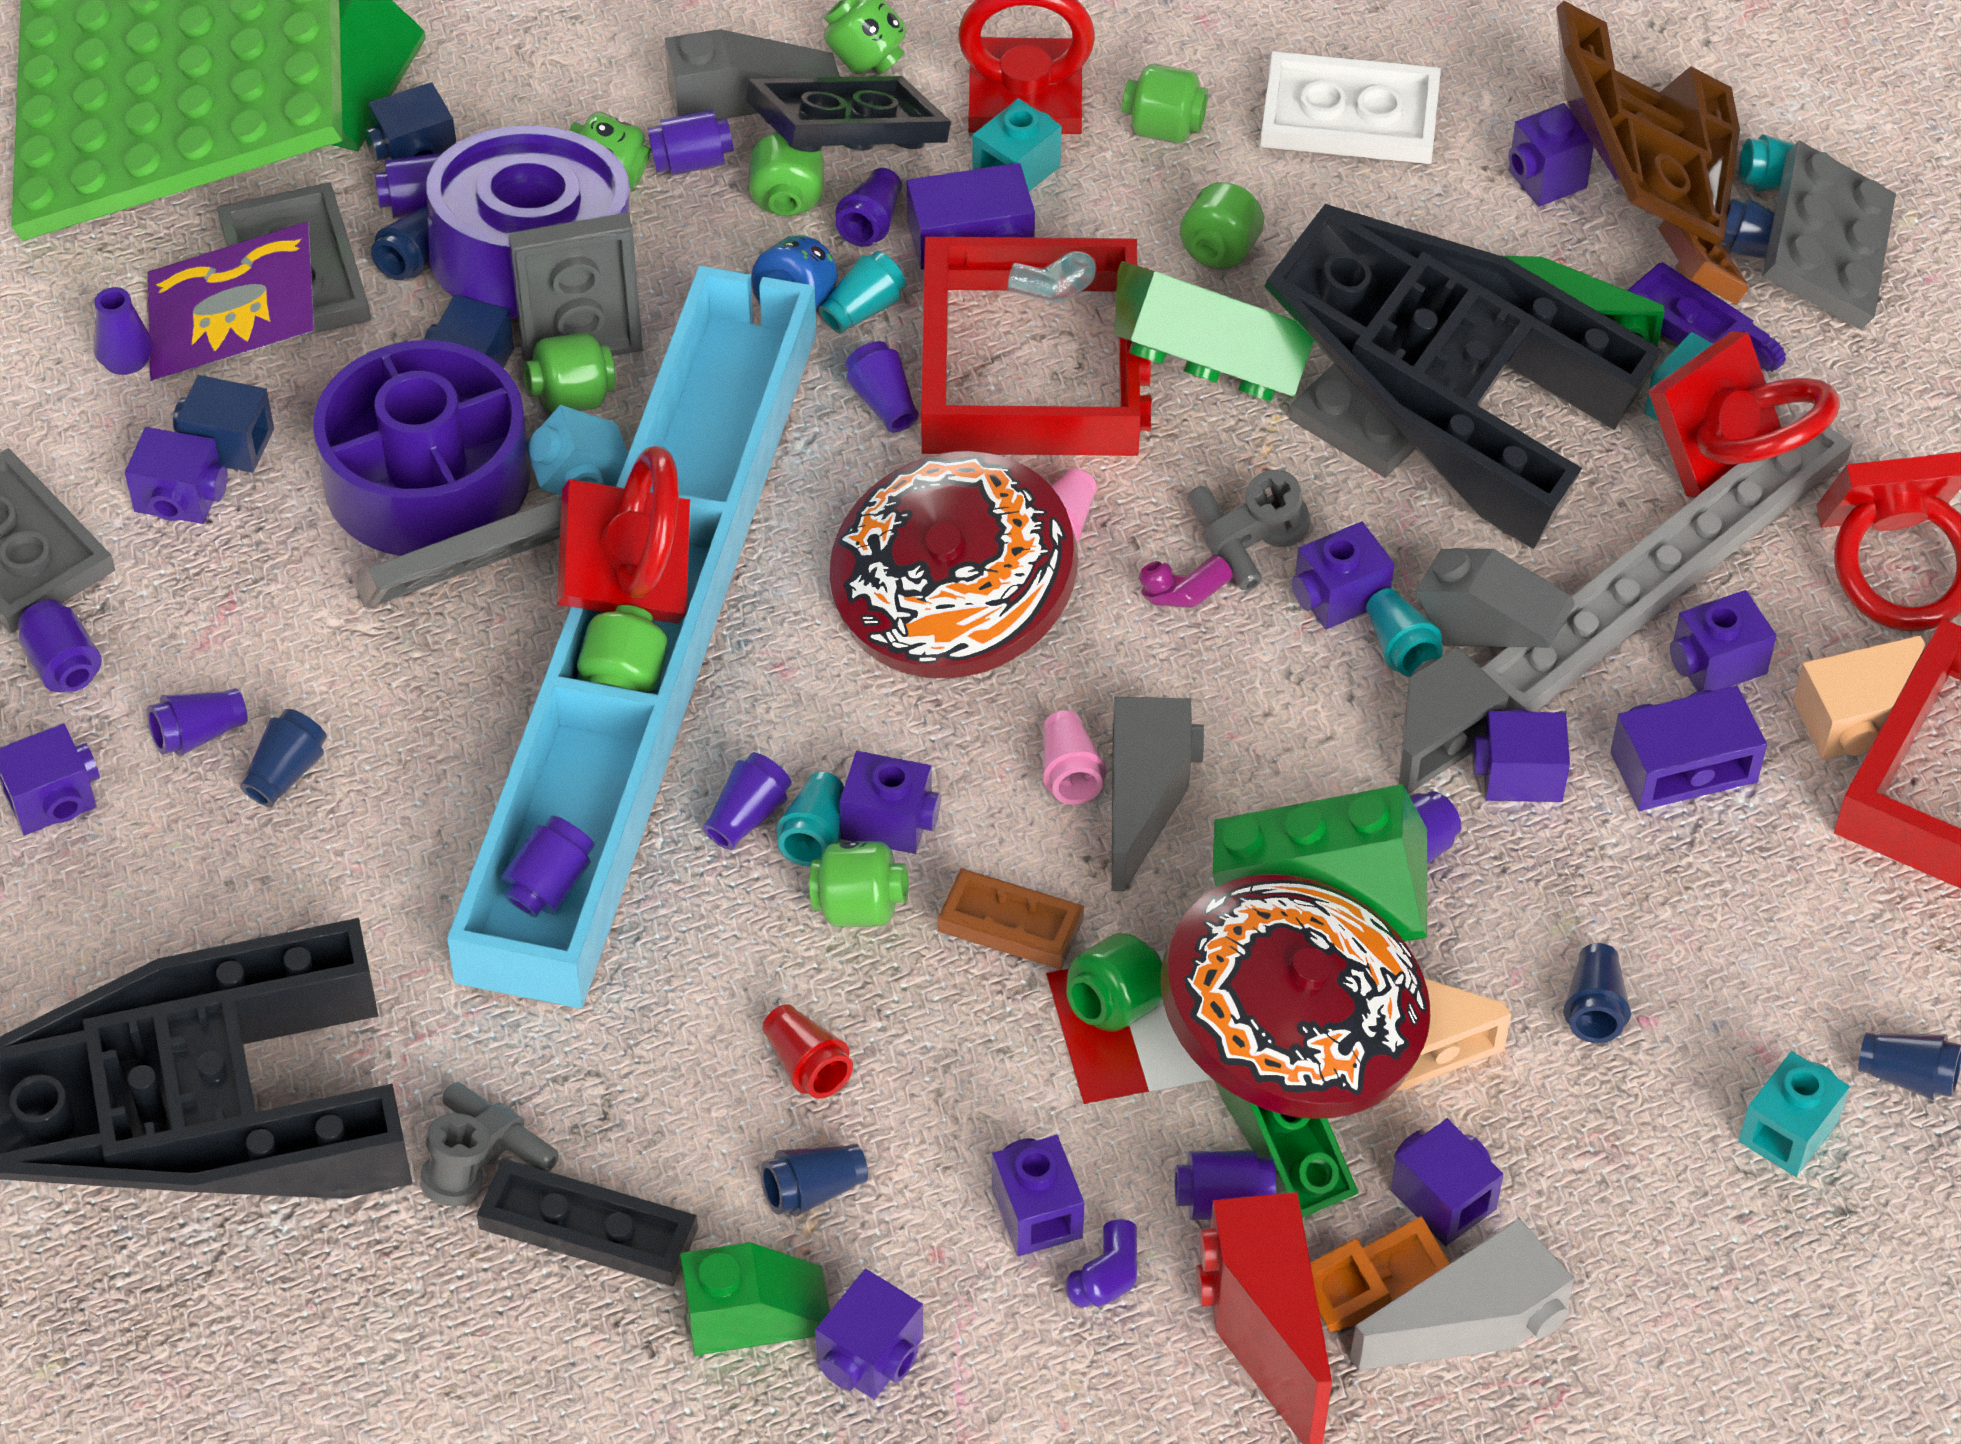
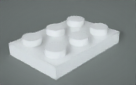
(1351, 107)

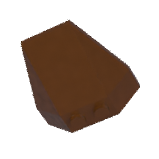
(1665, 147)

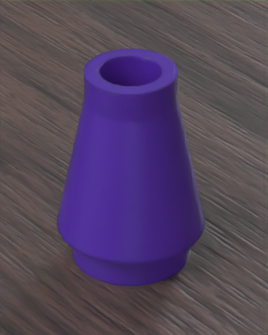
(867, 210)
(120, 336)
(882, 384)
(193, 719)
(748, 798)

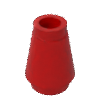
(808, 1052)

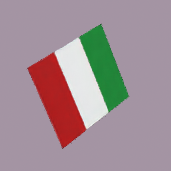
(1124, 1061)

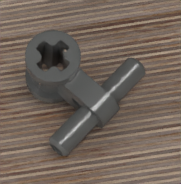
(1252, 522)
(470, 1140)

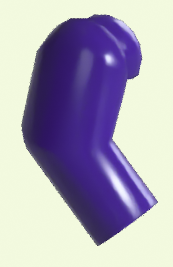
(1109, 1274)

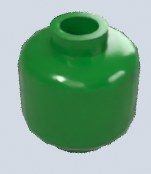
(1115, 982)

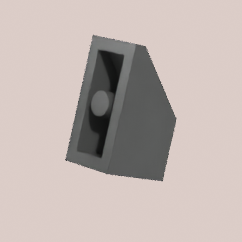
(1491, 601)
(1443, 715)

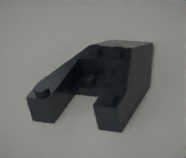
(1430, 333)
(156, 1085)

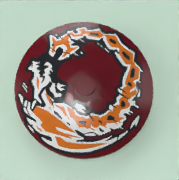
(954, 564)
(1295, 996)

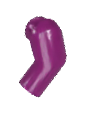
(1186, 591)

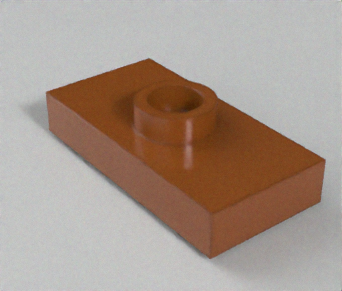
(1705, 263)
(1011, 918)

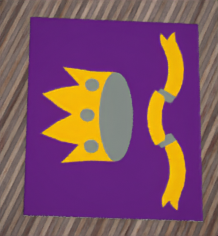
(230, 301)

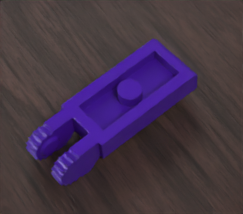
(1698, 311)

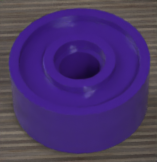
(511, 184)
(421, 444)

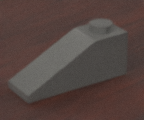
(715, 68)
(1149, 774)

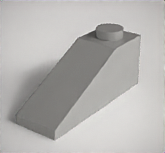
(1472, 1306)

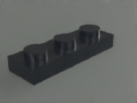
(587, 1222)

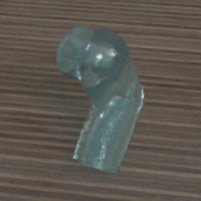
(1055, 282)

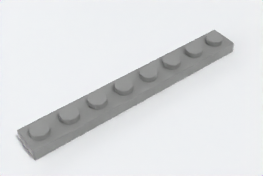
(1665, 567)

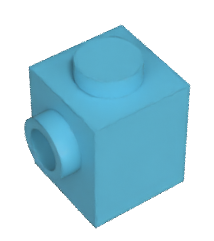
(577, 449)

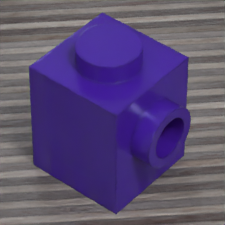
(1550, 155)
(175, 475)
(1341, 574)
(1722, 642)
(1523, 756)
(47, 778)
(888, 801)
(1446, 1180)
(1037, 1194)
(870, 1336)

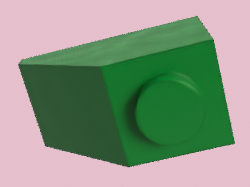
(750, 1297)

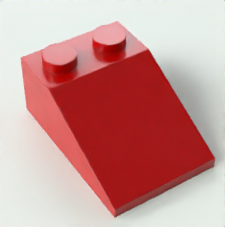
(1267, 1304)

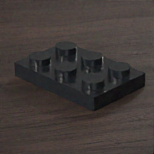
(848, 112)

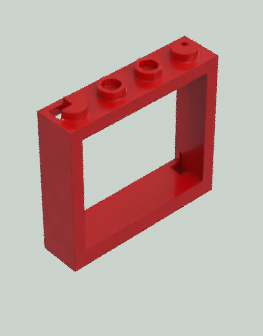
(1023, 430)
(1885, 823)

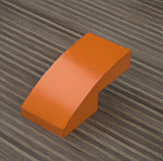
(1362, 1280)

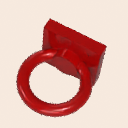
(1035, 70)
(1725, 415)
(1893, 498)
(626, 541)

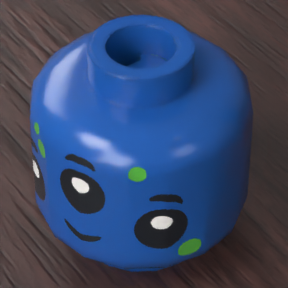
(798, 261)

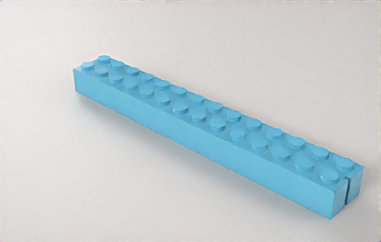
(602, 748)

